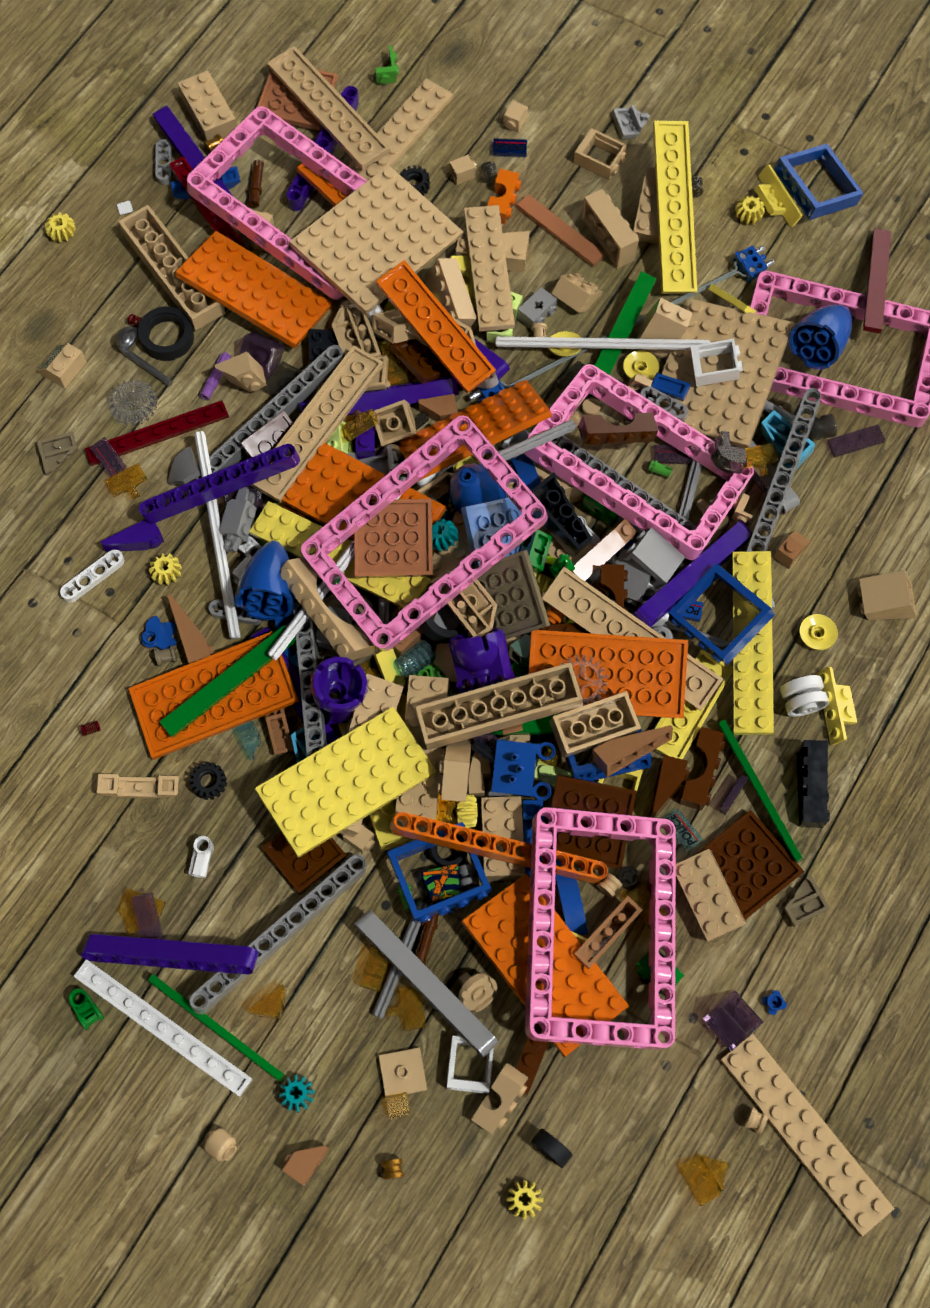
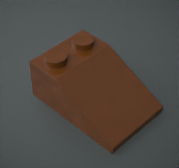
(670, 776)

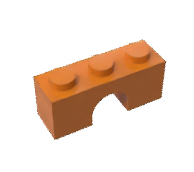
(506, 184)

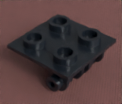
(319, 341)

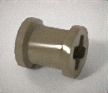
(165, 655)

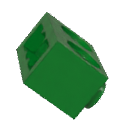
(537, 548)

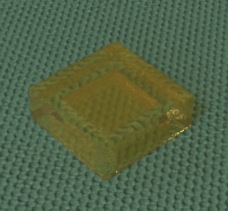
(398, 1105)

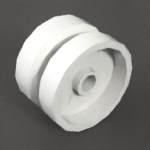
(804, 695)

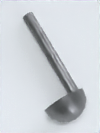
(125, 339)

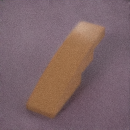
(279, 732)

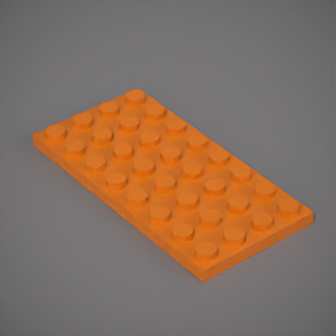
(254, 289)
(495, 417)
(334, 482)
(643, 666)
(258, 696)
(577, 992)

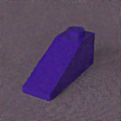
(366, 444)
(135, 538)

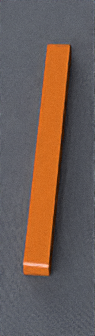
(489, 850)

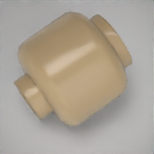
(220, 1145)

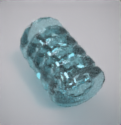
(414, 659)

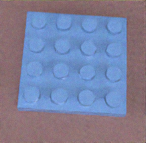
(486, 519)

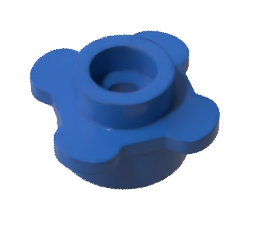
(780, 1003)

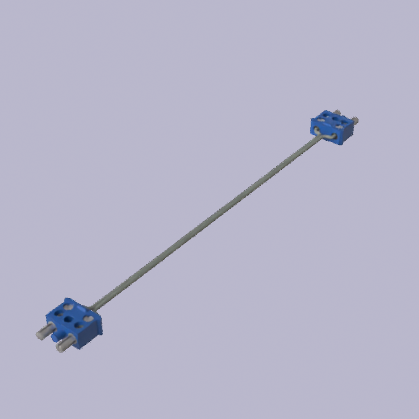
(749, 265)

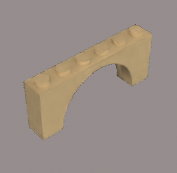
(344, 638)

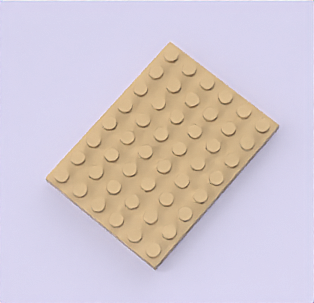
(373, 234)
(735, 403)

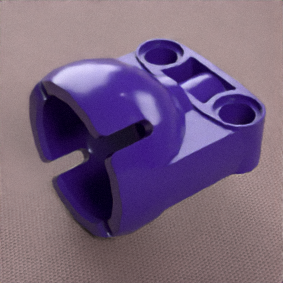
(480, 660)
(344, 679)

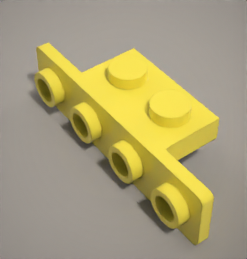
(776, 197)
(840, 707)

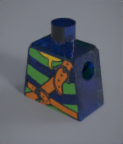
(442, 883)

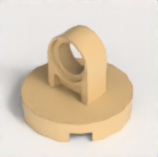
(476, 990)

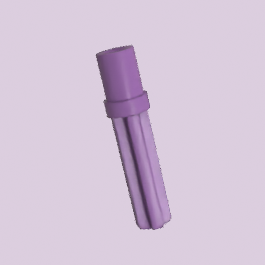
(212, 382)

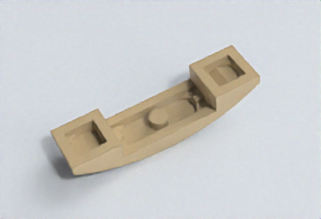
(137, 787)

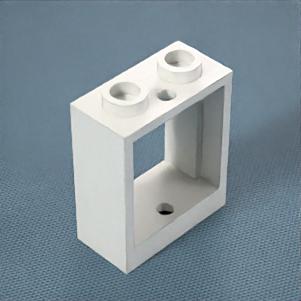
(713, 349)
(467, 1086)

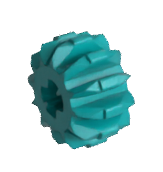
(444, 535)
(302, 1088)

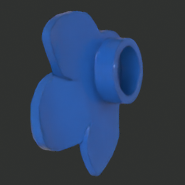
(161, 632)

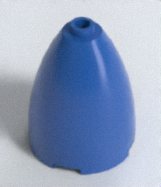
(821, 336)
(472, 486)
(261, 586)

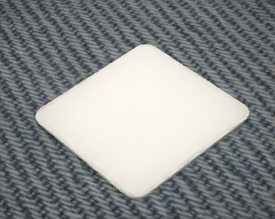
(124, 207)

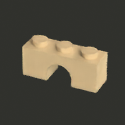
(508, 1085)

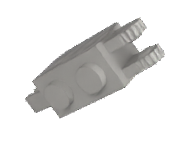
(238, 519)

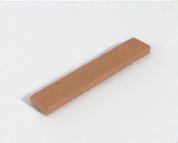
(560, 230)

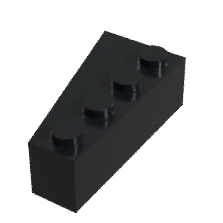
(561, 519)
(812, 783)

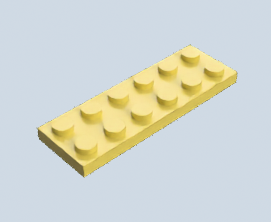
(687, 729)

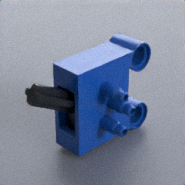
(514, 766)

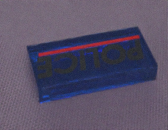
(510, 147)

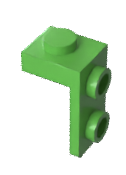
(388, 74)

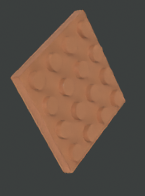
(286, 106)
(396, 541)

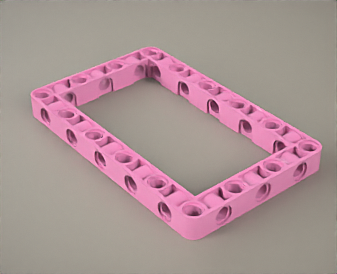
(265, 122)
(833, 392)
(391, 488)
(614, 497)
(542, 926)

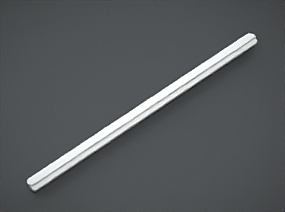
(606, 343)
(218, 541)
(302, 616)

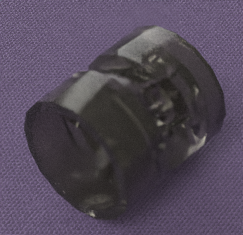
(823, 427)

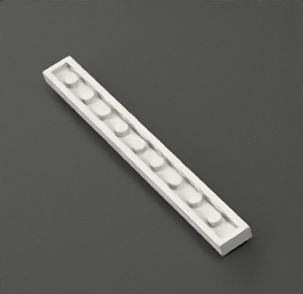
(163, 1028)

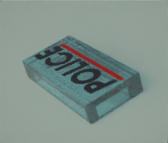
(685, 832)

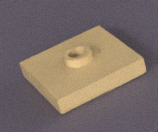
(403, 1072)

